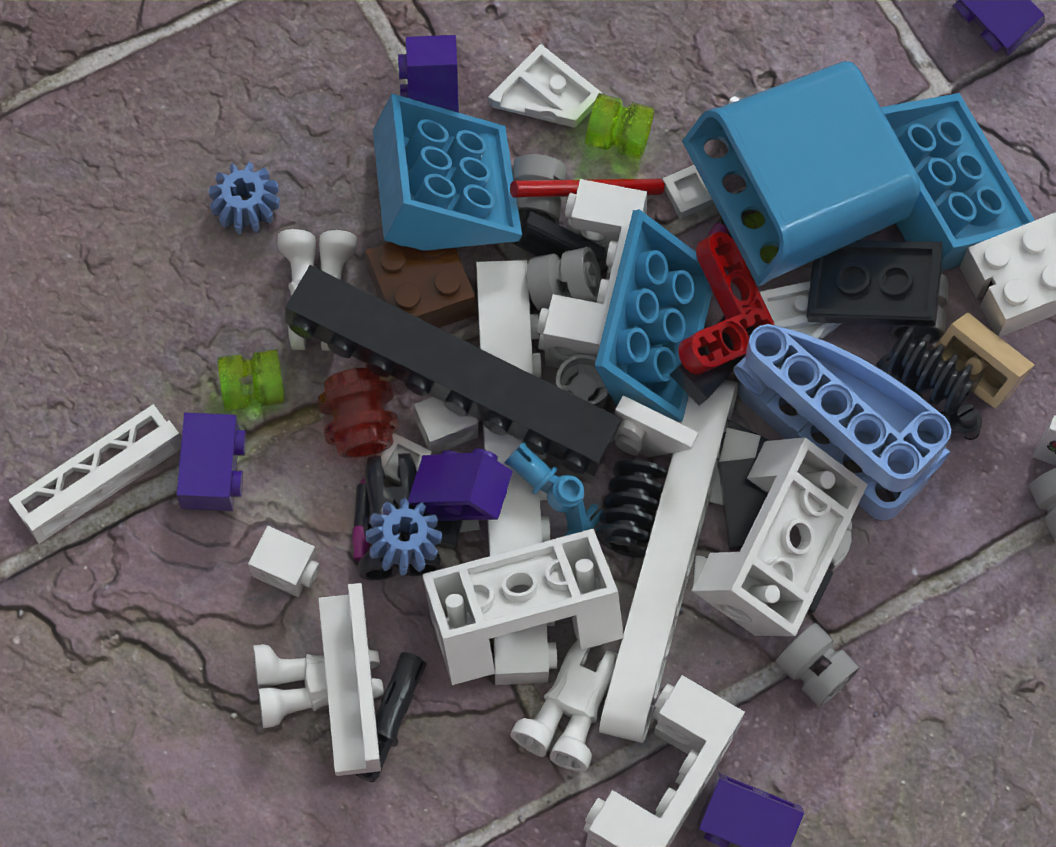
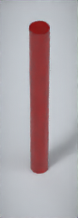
(563, 188)

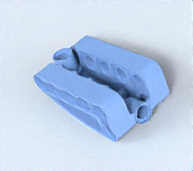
(853, 403)

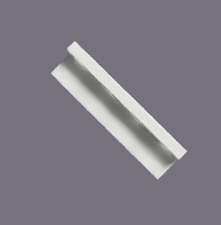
(101, 480)
(349, 683)

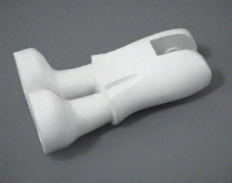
(300, 250)
(276, 671)
(576, 695)

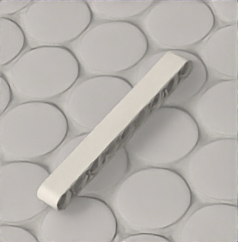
(666, 570)

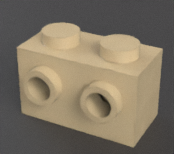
(990, 355)

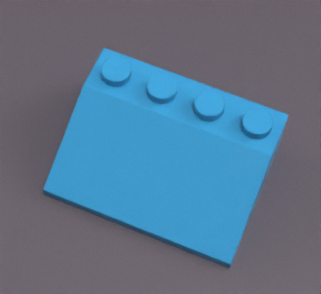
(443, 178)
(962, 181)
(653, 308)

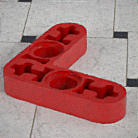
(739, 314)

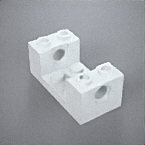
(602, 216)
(769, 580)
(476, 603)
(695, 724)

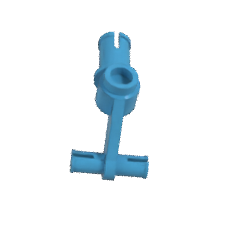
(563, 493)

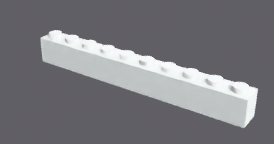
(507, 334)

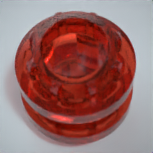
(360, 421)

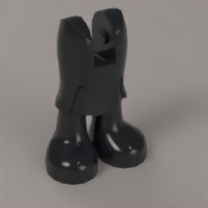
(378, 495)

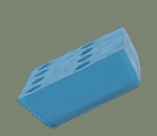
(812, 164)

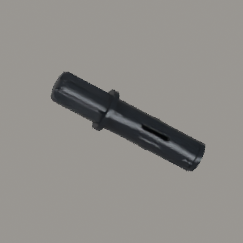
(395, 706)

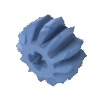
(229, 204)
(420, 535)

